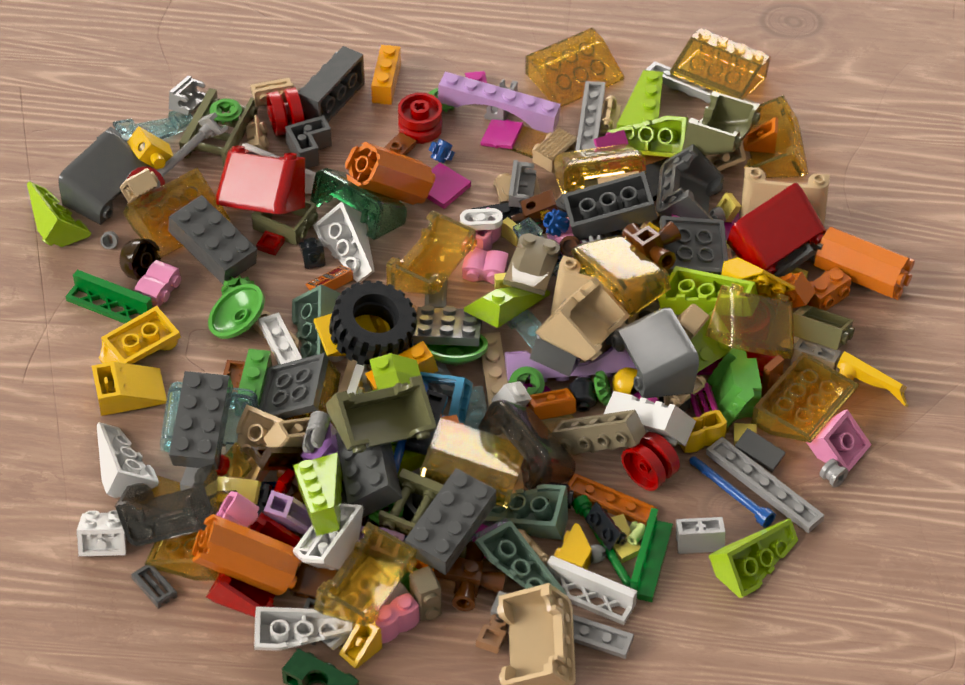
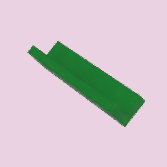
(112, 295)
(651, 557)

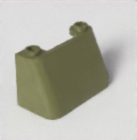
(722, 126)
(382, 415)

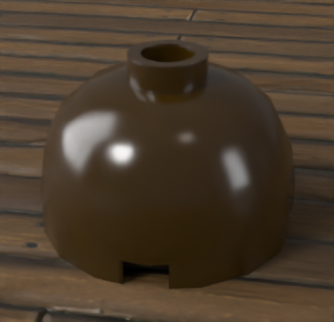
(137, 257)

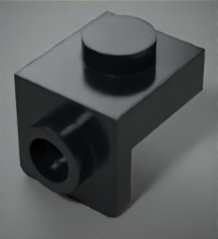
(312, 253)

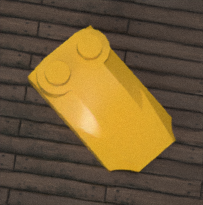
(139, 338)
(855, 368)

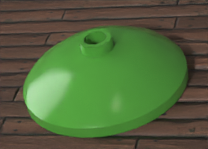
(236, 311)
(458, 354)

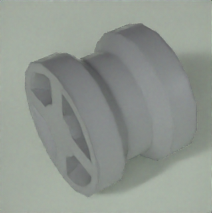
(833, 473)

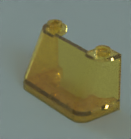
(789, 150)
(576, 166)
(432, 257)
(623, 271)
(753, 322)
(366, 578)

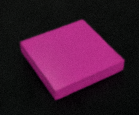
(447, 186)

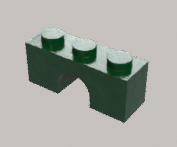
(306, 669)

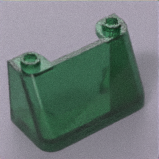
(378, 211)

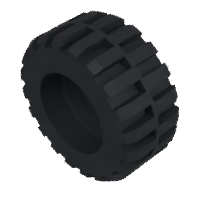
(378, 301)

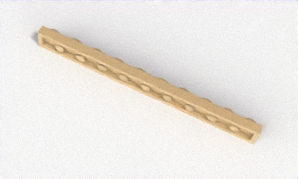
(495, 378)

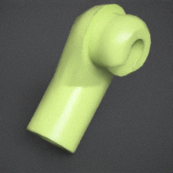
(637, 532)

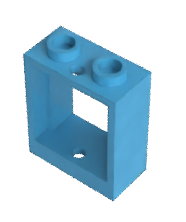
(461, 392)

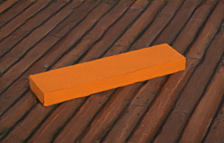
(610, 499)

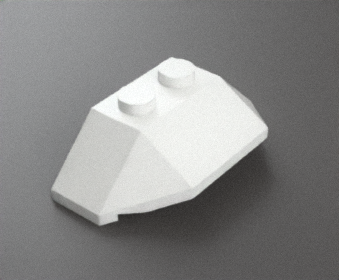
(332, 548)

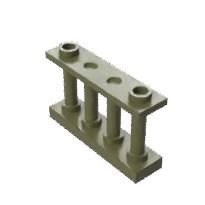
(232, 139)
(411, 483)

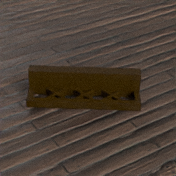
(276, 457)

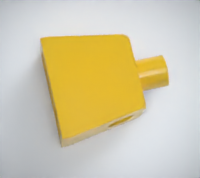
(154, 153)

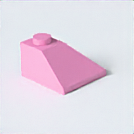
(840, 441)

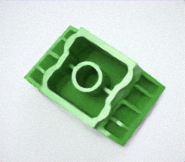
(736, 385)

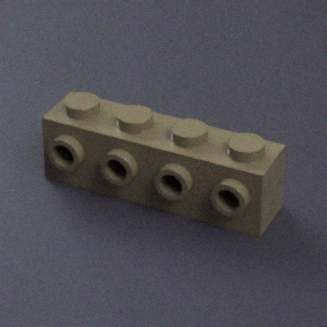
(600, 432)

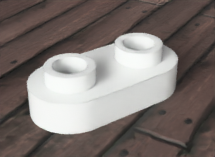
(482, 218)

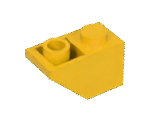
(575, 548)

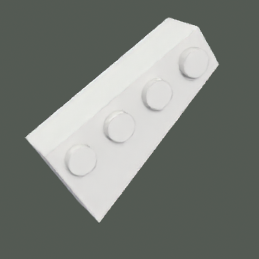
(655, 417)

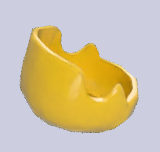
(624, 380)

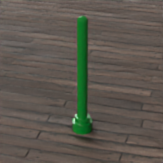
(582, 506)

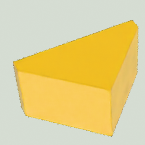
(362, 644)

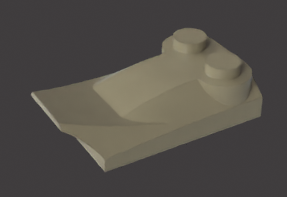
(532, 263)

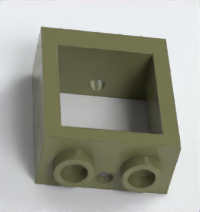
(262, 222)
(822, 327)

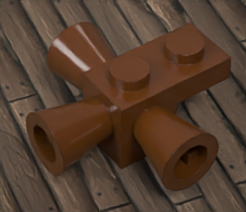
(652, 243)
(469, 576)

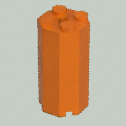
(389, 173)
(865, 262)
(246, 555)

